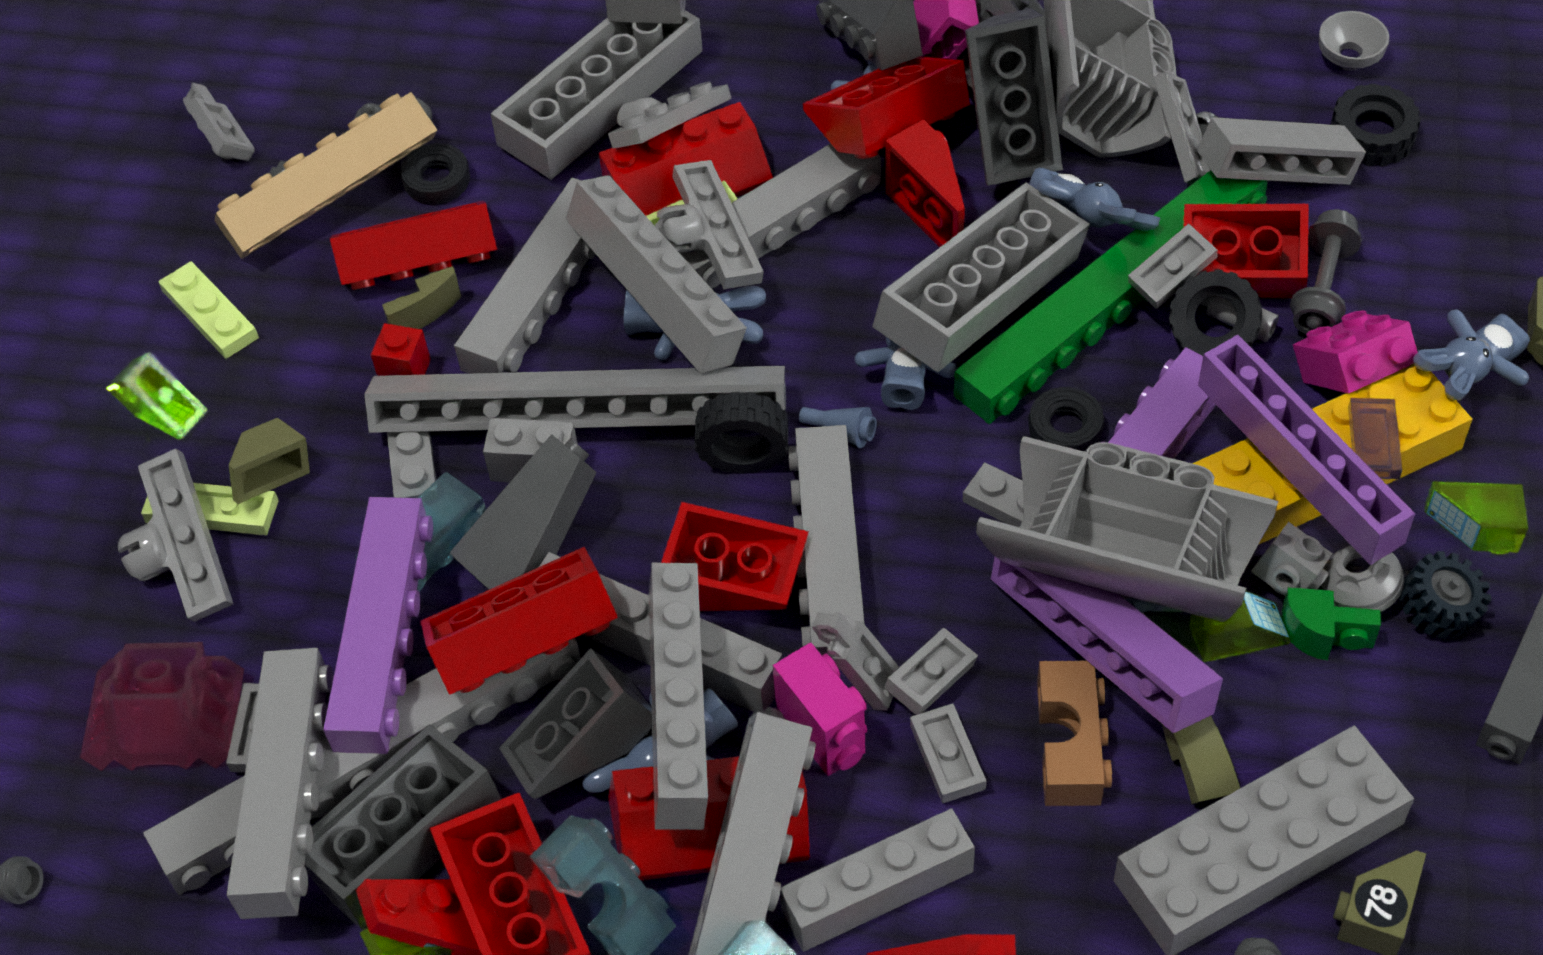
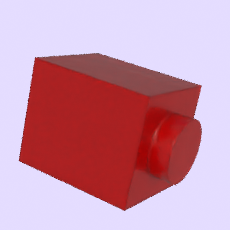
(400, 351)

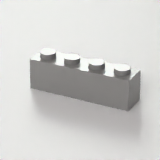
(1280, 151)
(877, 879)

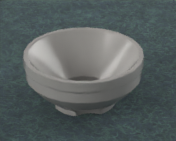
(1355, 32)
(1370, 589)

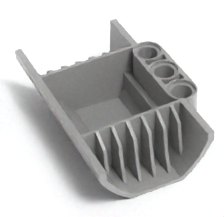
(1105, 73)
(1132, 526)

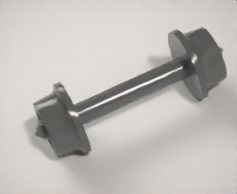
(1333, 237)

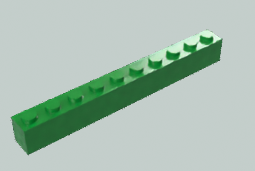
(1081, 308)

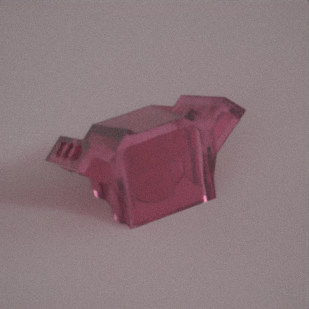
(162, 707)

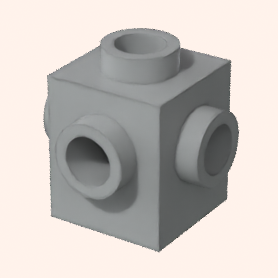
(1293, 561)

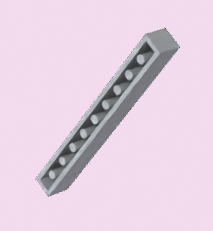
(578, 397)
(202, 837)

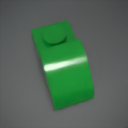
(1318, 624)

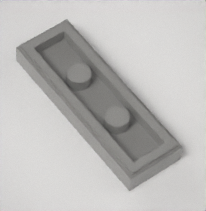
(1182, 125)

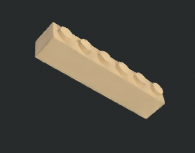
(325, 174)

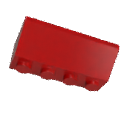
(887, 101)
(720, 136)
(413, 243)
(518, 621)
(682, 851)
(501, 888)

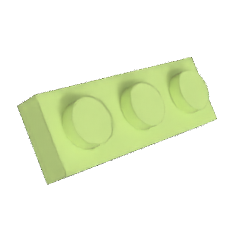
(208, 309)
(225, 515)

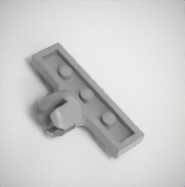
(648, 117)
(709, 225)
(176, 538)

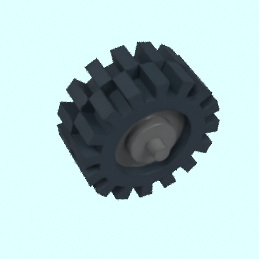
(1445, 595)

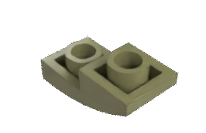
(434, 298)
(1203, 760)

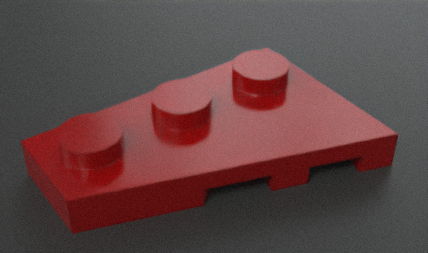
(417, 913)

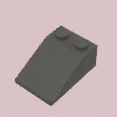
(578, 727)

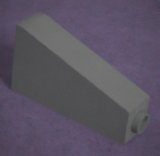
(527, 515)
(1519, 700)

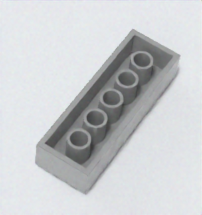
(585, 87)
(980, 276)
(1261, 840)

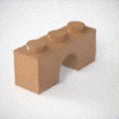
(1073, 768)

